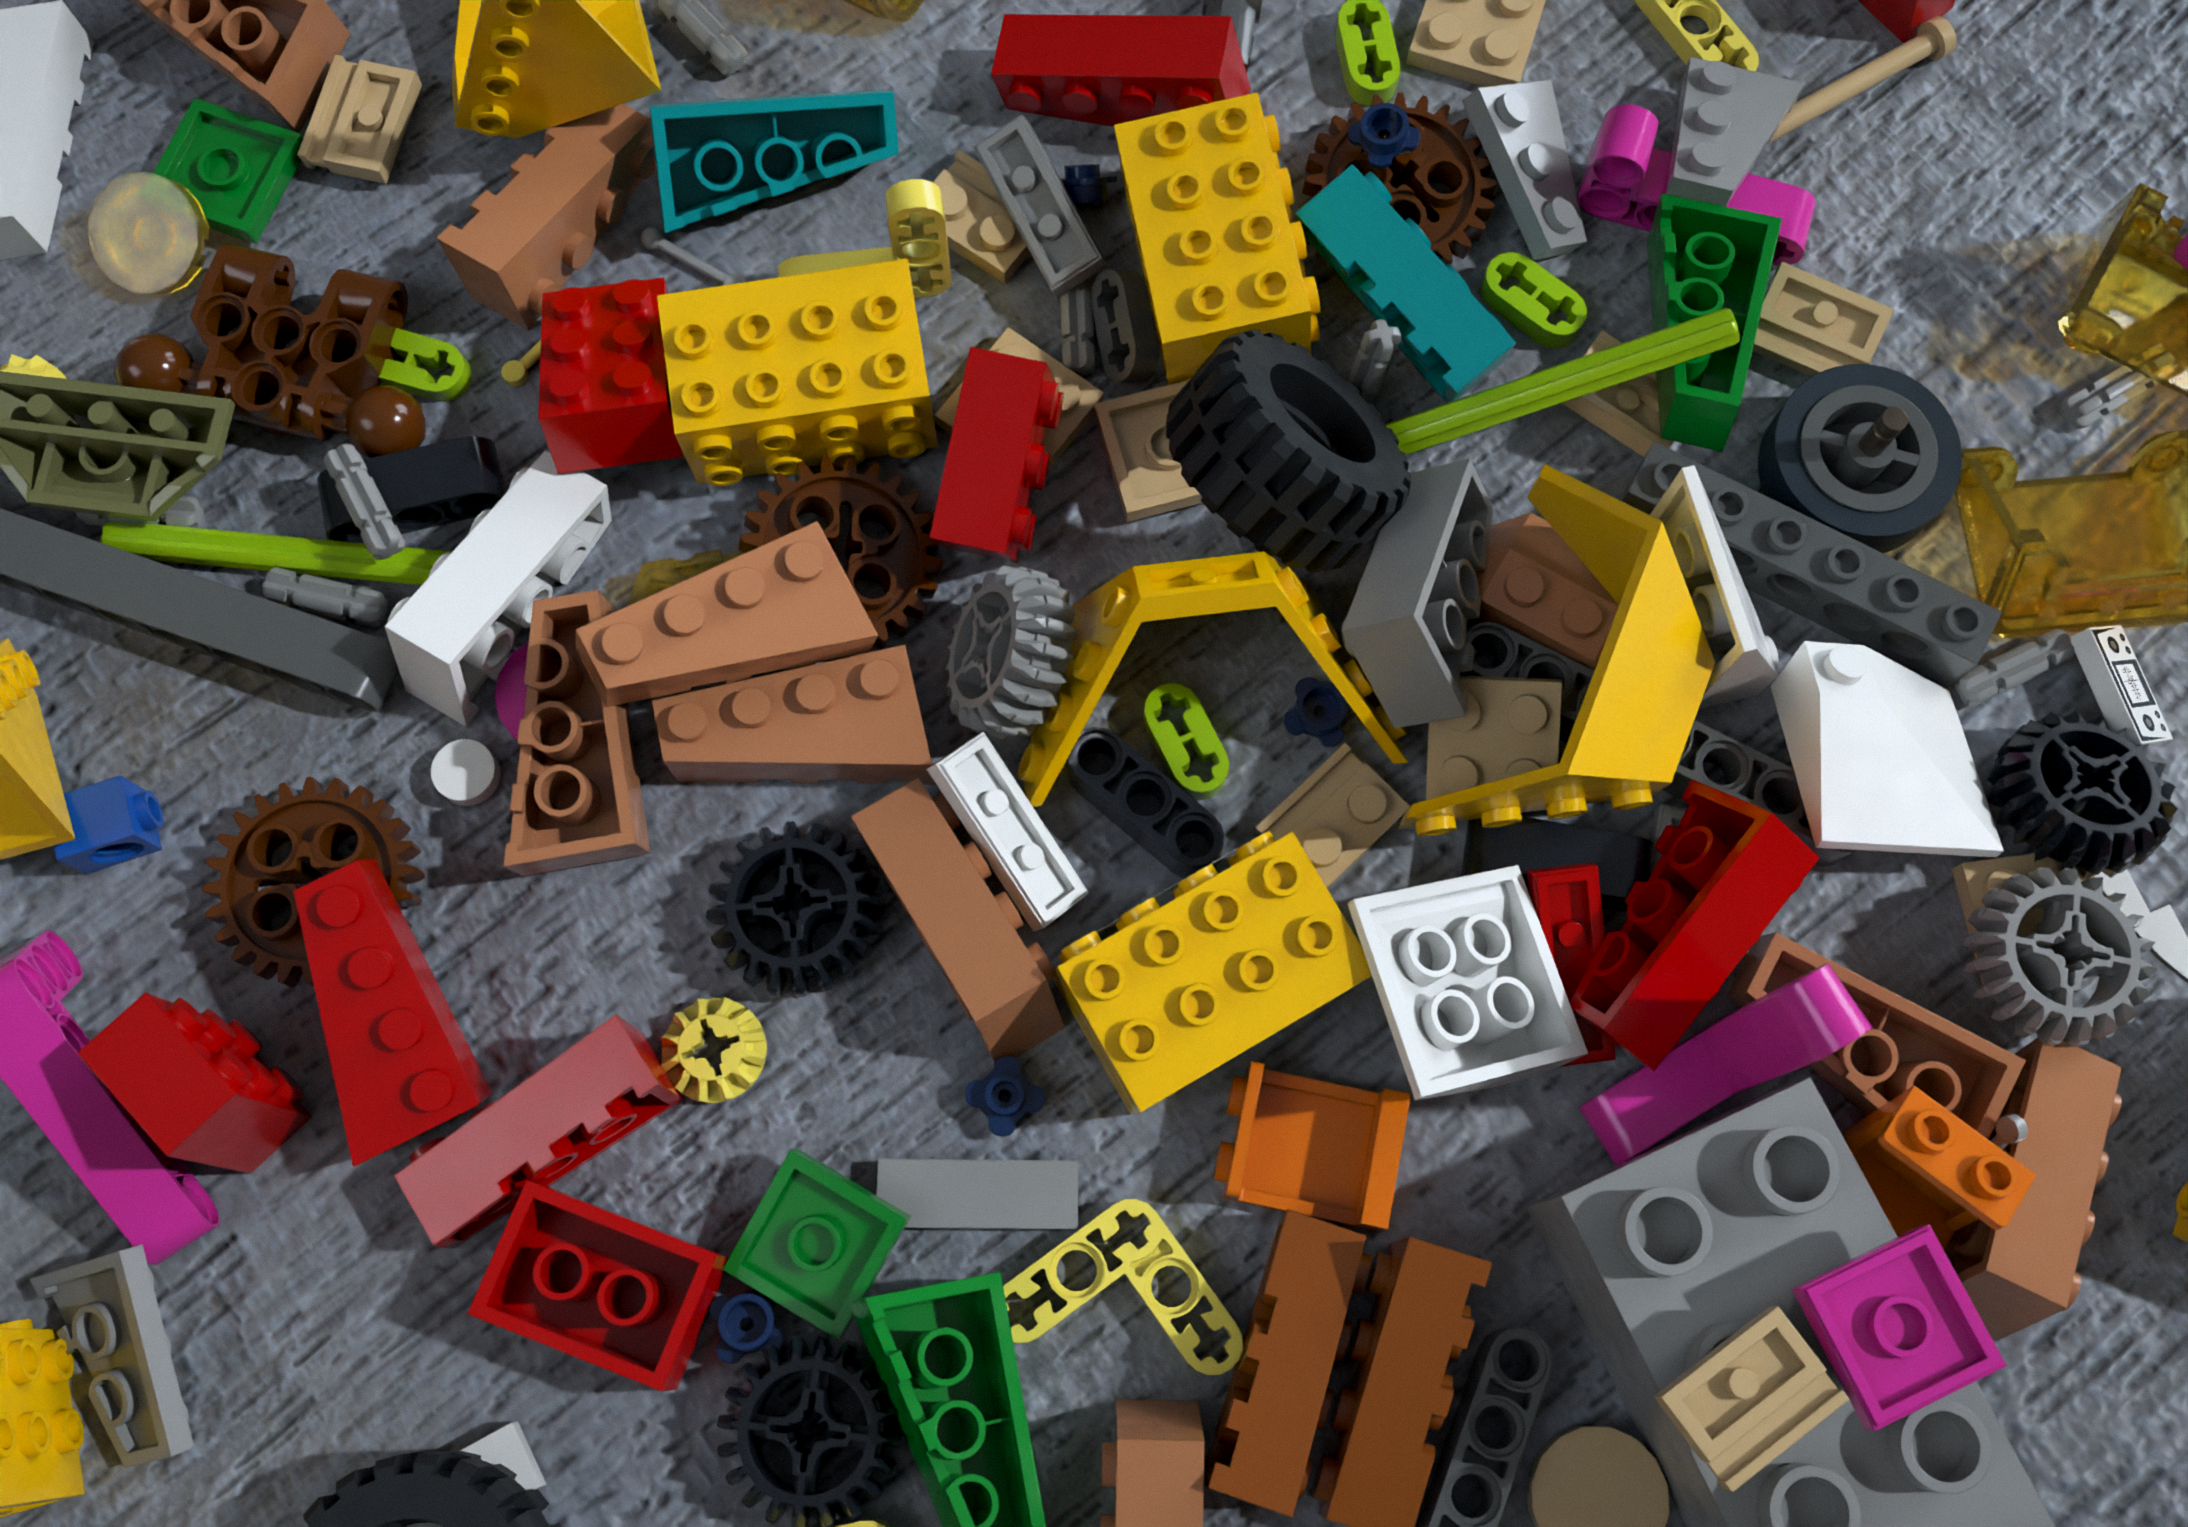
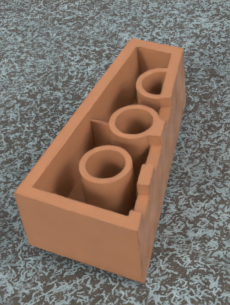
(550, 212)
(737, 620)
(802, 725)

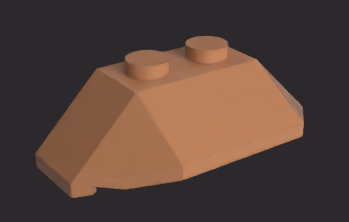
(1544, 590)

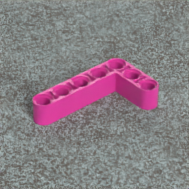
(1735, 1053)
(137, 1185)

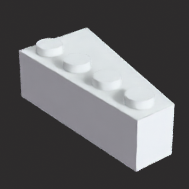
(38, 87)
(484, 591)

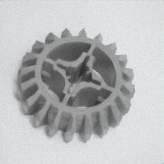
(1010, 652)
(2082, 932)

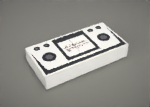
(2120, 685)

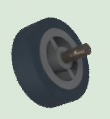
(1862, 454)

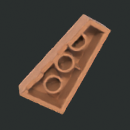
(263, 46)
(577, 759)
(961, 920)
(1899, 1050)
(2032, 1262)
(1155, 1464)

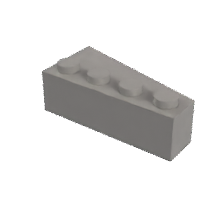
(1419, 595)

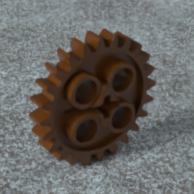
(1440, 157)
(896, 562)
(316, 827)

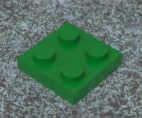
(232, 166)
(816, 1242)

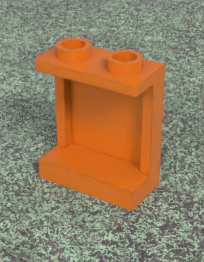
(1313, 1147)
(1935, 1168)

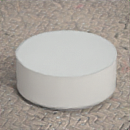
(465, 772)

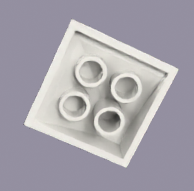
(1741, 652)
(1880, 756)
(1467, 982)

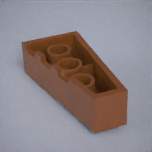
(1286, 1363)
(1398, 1384)

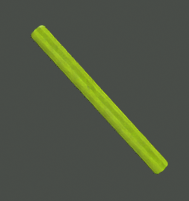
(1567, 381)
(268, 551)

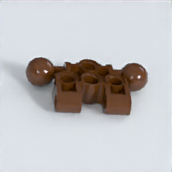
(313, 386)

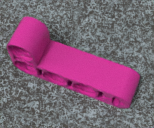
(1629, 175)

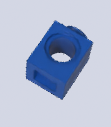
(110, 825)

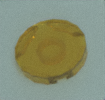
(148, 233)

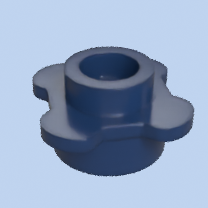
(1384, 120)
(1085, 183)
(1302, 719)
(985, 1095)
(729, 1313)

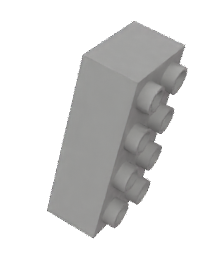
(1703, 1240)

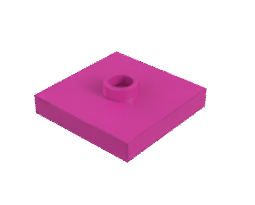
(1898, 1327)

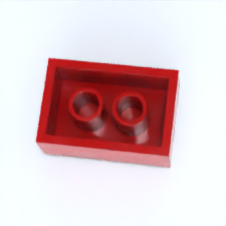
(605, 377)
(996, 455)
(196, 1084)
(599, 1286)

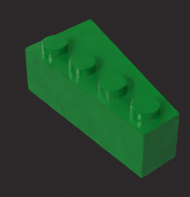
(1698, 264)
(957, 1397)

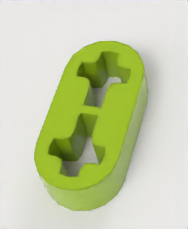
(1355, 52)
(1533, 300)
(427, 351)
(1198, 734)

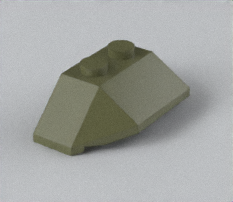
(107, 444)

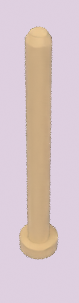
(1933, 40)

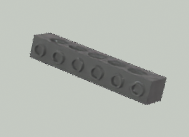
(1832, 575)

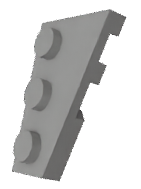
(1723, 127)
(1531, 162)
(123, 1341)

